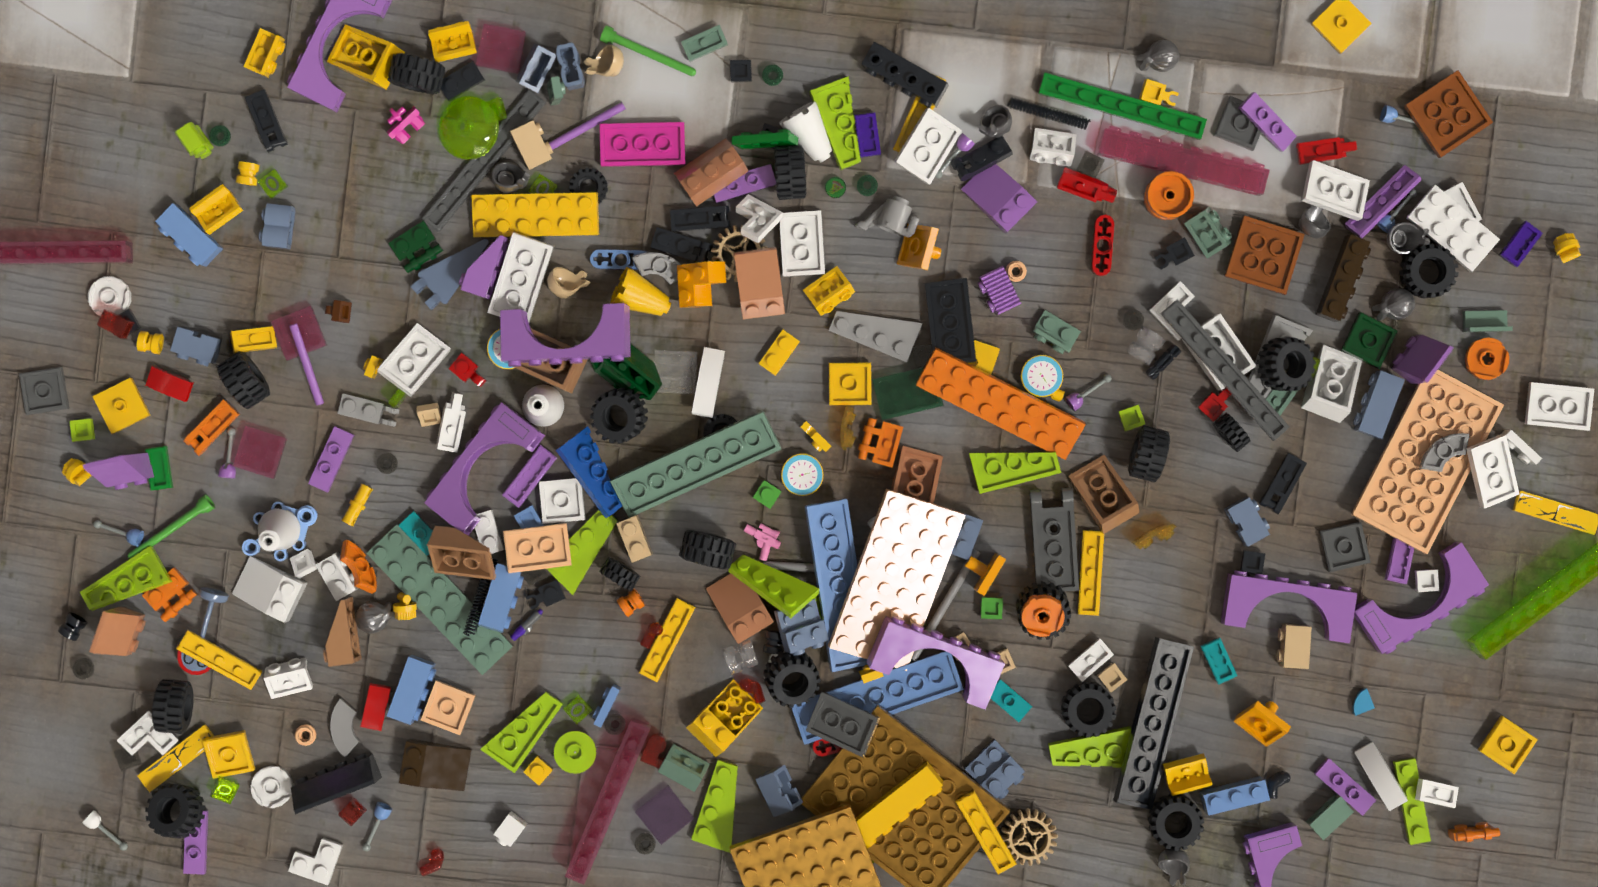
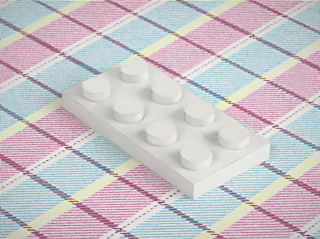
(1453, 228)
(521, 275)

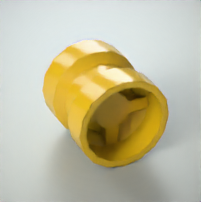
(247, 173)
(150, 342)

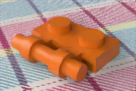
(886, 445)
(160, 596)
(1467, 834)

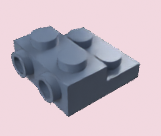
(802, 629)
(995, 770)

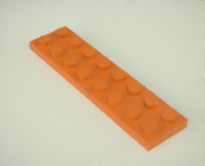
(1000, 403)

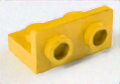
(829, 291)

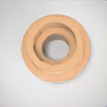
(1016, 264)
(299, 734)

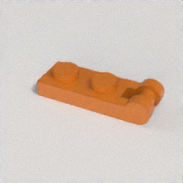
(212, 426)

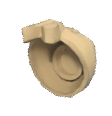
(607, 63)
(565, 283)

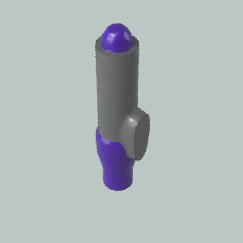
(526, 626)

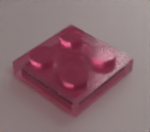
(501, 48)
(309, 330)
(260, 452)

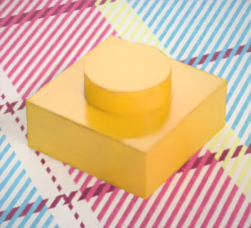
(371, 366)
(869, 674)
(538, 770)

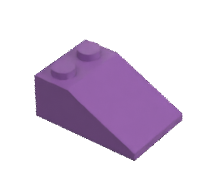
(999, 197)
(483, 273)
(1420, 359)
(121, 470)

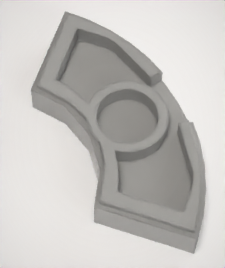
(657, 264)
(1443, 450)
(342, 727)

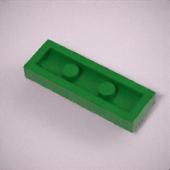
(765, 139)

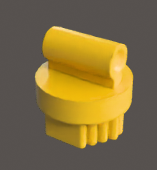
(1567, 247)
(74, 472)
(405, 608)

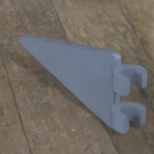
(445, 275)

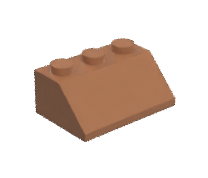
(711, 172)

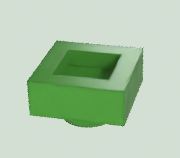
(767, 494)
(991, 608)

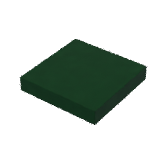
(1369, 340)

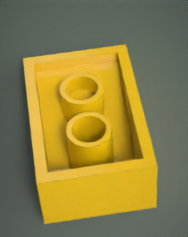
(363, 55)

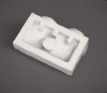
(1053, 147)
(336, 576)
(287, 678)

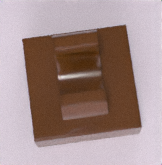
(340, 311)

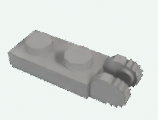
(365, 410)

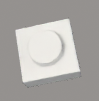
(303, 563)
(1426, 580)

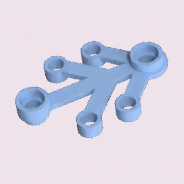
(299, 513)

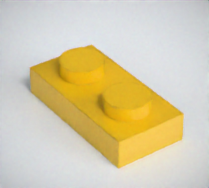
(253, 339)
(779, 352)

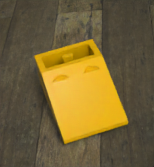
(724, 718)

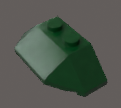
(633, 373)

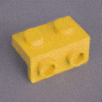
(452, 41)
(264, 53)
(216, 209)
(1187, 774)

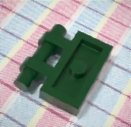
(411, 242)

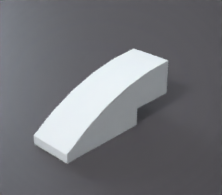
(708, 382)
(1381, 776)

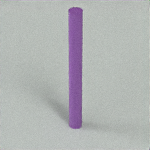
(587, 125)
(306, 364)

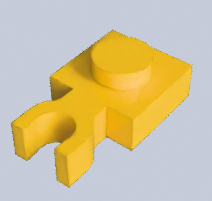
(1155, 93)
(818, 441)

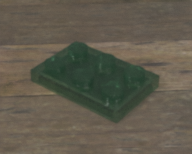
(900, 396)

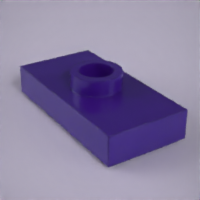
(867, 135)
(1520, 244)

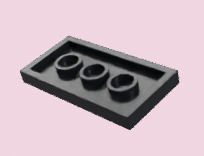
(951, 318)

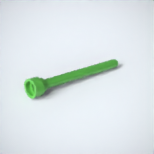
(610, 36)
(203, 505)

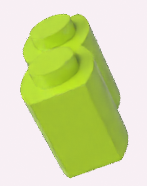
(194, 140)

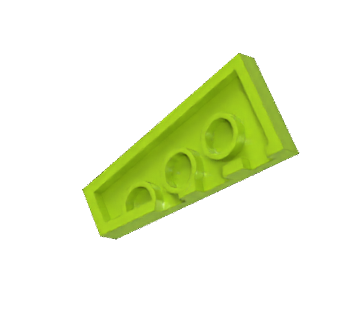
(838, 119)
(1003, 470)
(584, 549)
(129, 579)
(776, 587)
(519, 737)
(1095, 751)
(717, 812)

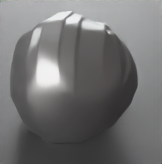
(1160, 56)
(996, 121)
(509, 177)
(1314, 222)
(1406, 238)
(1395, 304)
(373, 616)
(1174, 864)

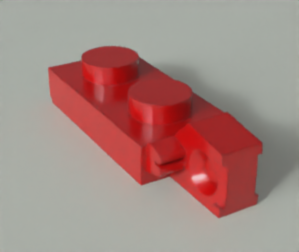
(1324, 150)
(1085, 186)

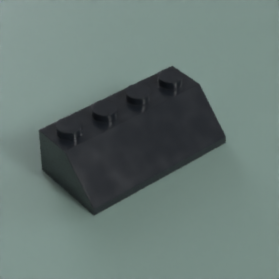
(334, 783)

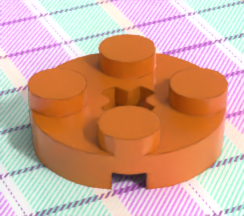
(1496, 351)
(1047, 625)

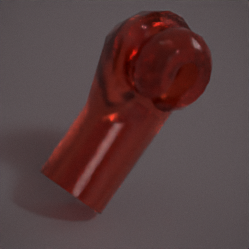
(652, 630)
(754, 688)
(434, 864)

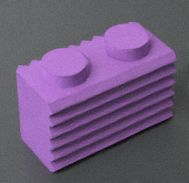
(999, 291)

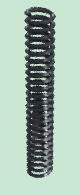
(1045, 110)
(470, 620)

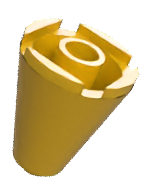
(640, 294)

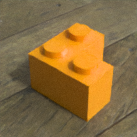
(696, 282)

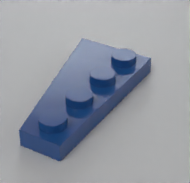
(586, 465)

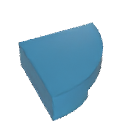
(1362, 702)

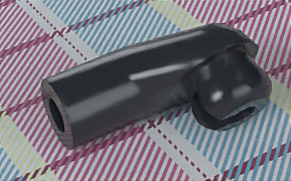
(1276, 781)

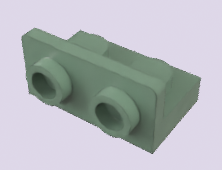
(1209, 232)
(1056, 332)

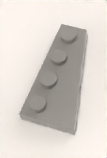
(1277, 328)
(881, 334)

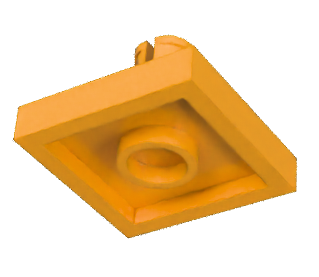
(919, 248)
(986, 572)
(1262, 722)

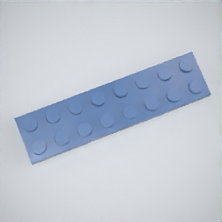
(834, 568)
(901, 690)

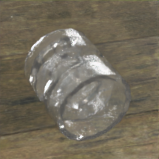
(1144, 348)
(747, 653)

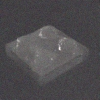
(676, 371)

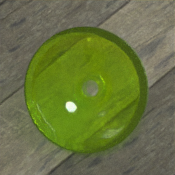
(479, 130)

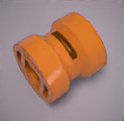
(635, 600)

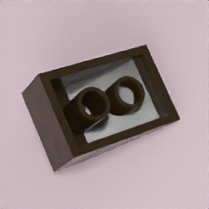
(434, 765)

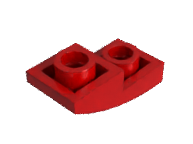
(169, 384)
(375, 707)

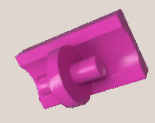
(397, 130)

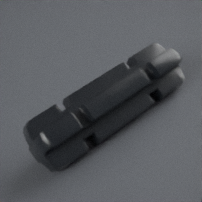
(1163, 361)

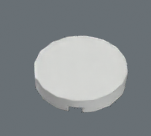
(109, 294)
(271, 786)

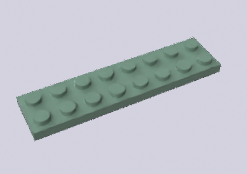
(696, 464)
(437, 598)

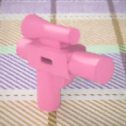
(766, 539)

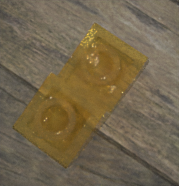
(846, 435)
(1160, 532)

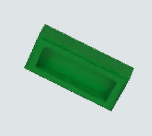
(161, 468)

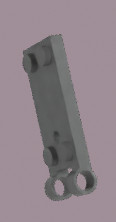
(1055, 551)

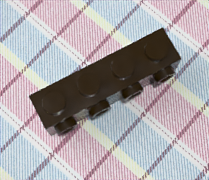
(1343, 277)

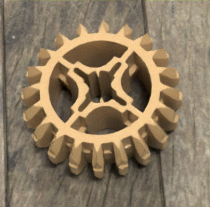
(723, 246)
(1022, 819)

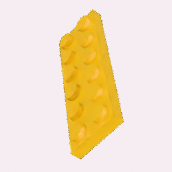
(535, 214)

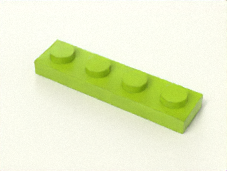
(1413, 810)

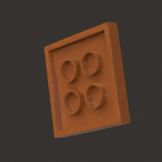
(1448, 114)
(1264, 255)

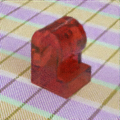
(115, 324)
(655, 746)
(352, 812)

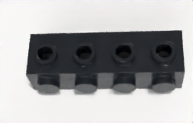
(905, 75)

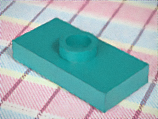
(417, 531)
(1218, 660)
(1010, 701)

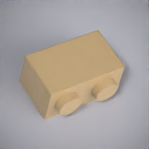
(531, 145)
(634, 538)
(1294, 646)

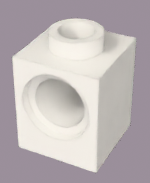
(510, 829)

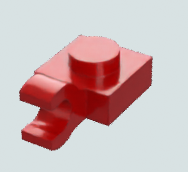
(465, 369)
(1214, 404)

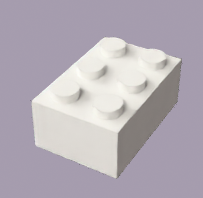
(1229, 343)

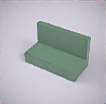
(1485, 321)
(684, 767)
(1329, 816)

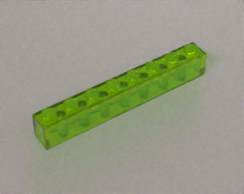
(1536, 604)

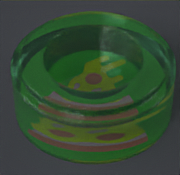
(835, 187)

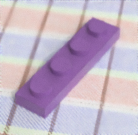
(1384, 201)

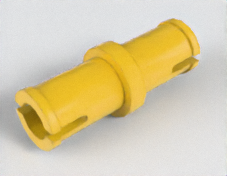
(357, 505)

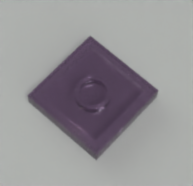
(664, 814)

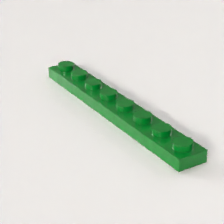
(1122, 106)

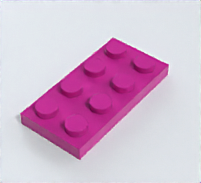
(642, 144)

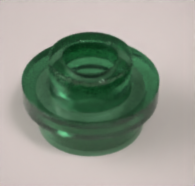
(772, 68)
(215, 131)
(867, 192)

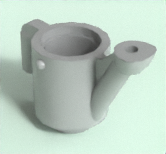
(892, 217)

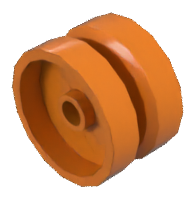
(1159, 204)

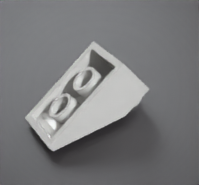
(1333, 386)
(269, 589)

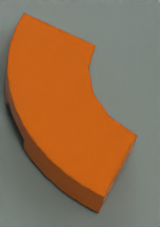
(362, 572)

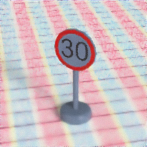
(186, 662)

